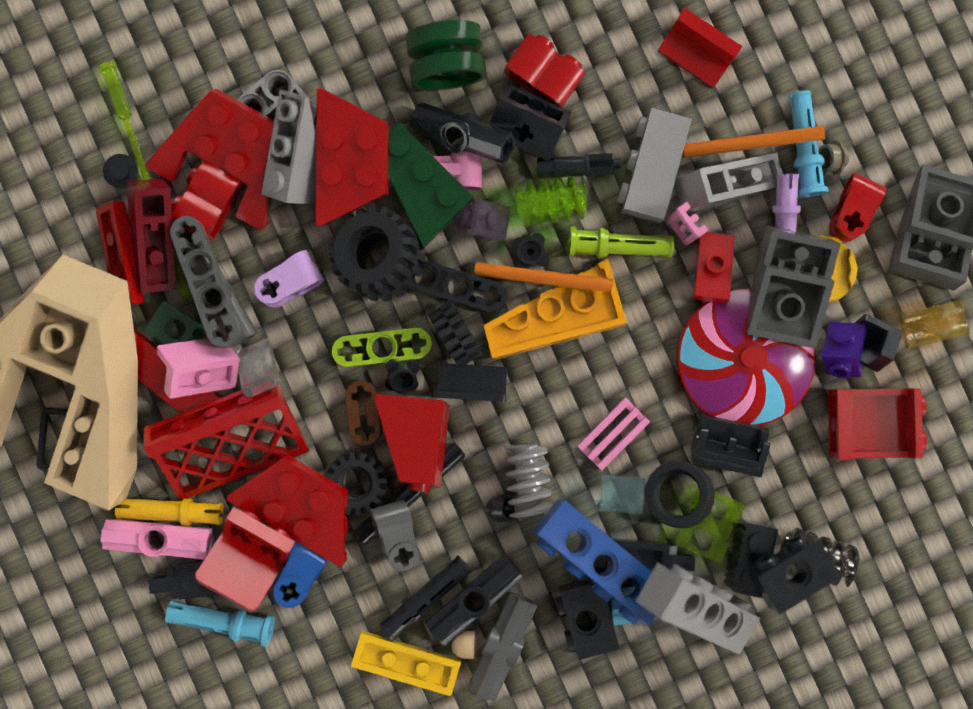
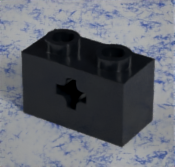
(532, 120)

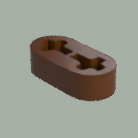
(354, 413)

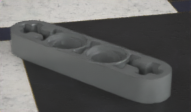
(201, 284)

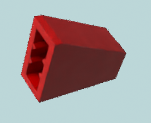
(415, 438)

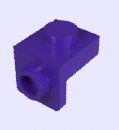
(843, 349)

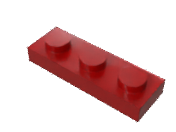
(118, 246)

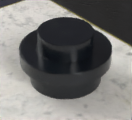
(120, 169)

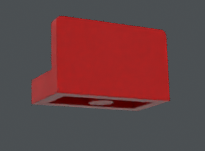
(699, 48)

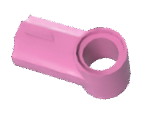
(464, 168)

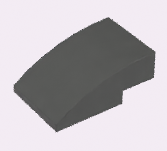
(936, 230)
(791, 286)

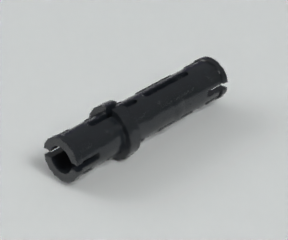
(419, 603)

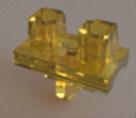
(934, 324)

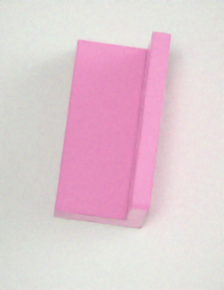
(198, 367)

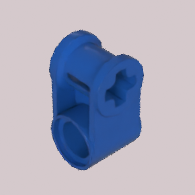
(301, 568)

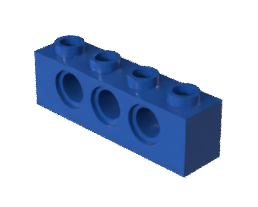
(552, 536)

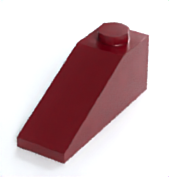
(150, 231)

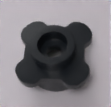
(536, 244)
(402, 384)

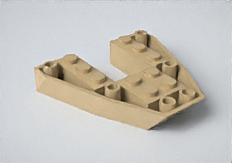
(82, 332)

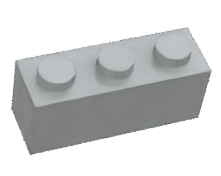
(654, 165)

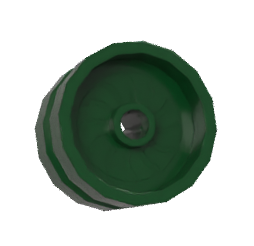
(445, 55)

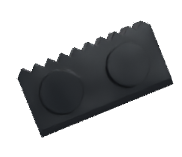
(750, 544)

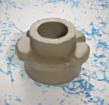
(835, 157)

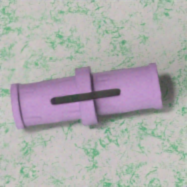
(786, 201)

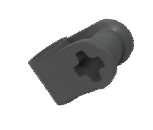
(395, 532)

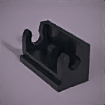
(730, 445)

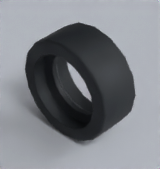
(655, 482)

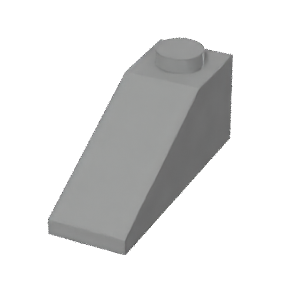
(728, 181)

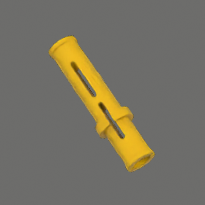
(174, 511)

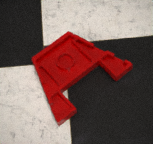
(228, 138)

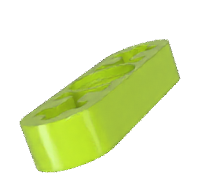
(355, 341)

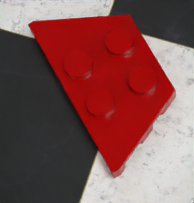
(349, 157)
(300, 504)

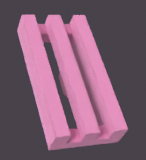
(688, 222)
(634, 413)

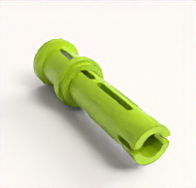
(603, 243)

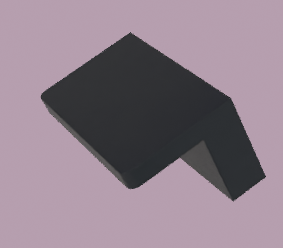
(471, 382)

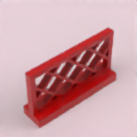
(216, 420)

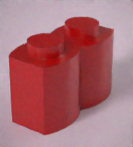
(544, 71)
(208, 198)

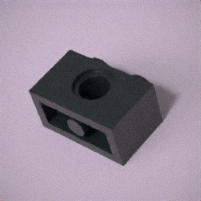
(813, 573)
(591, 639)

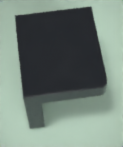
(879, 344)

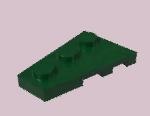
(423, 185)

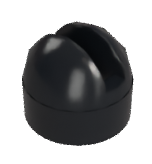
(500, 508)

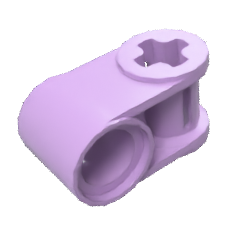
(294, 276)

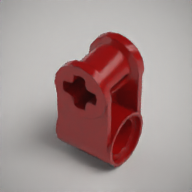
(857, 203)

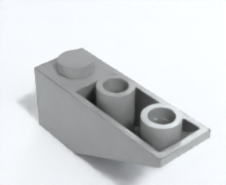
(292, 152)

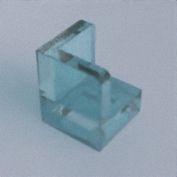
(622, 494)

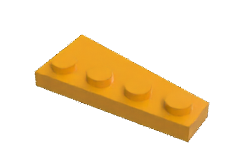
(556, 317)

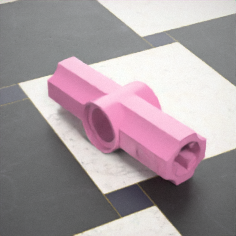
(136, 537)

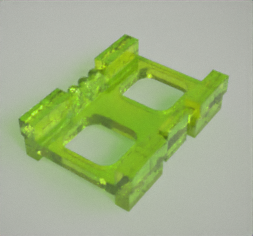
(720, 528)

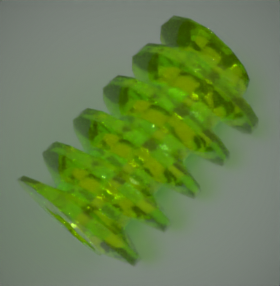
(550, 201)

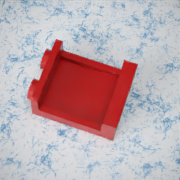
(876, 423)

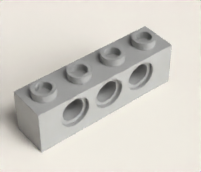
(698, 607)

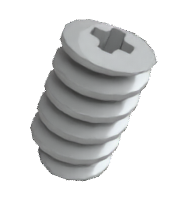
(528, 480)

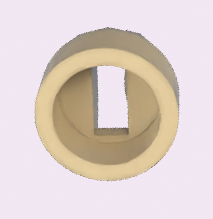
(464, 644)

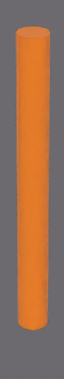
(754, 141)
(543, 277)

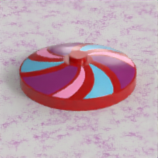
(737, 372)

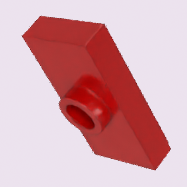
(713, 267)

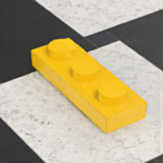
(406, 663)

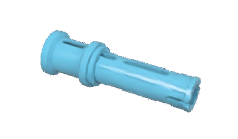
(808, 159)
(236, 624)

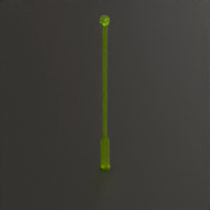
(124, 113)

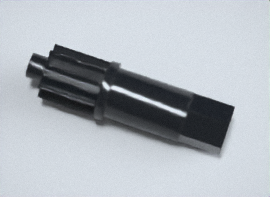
(577, 165)

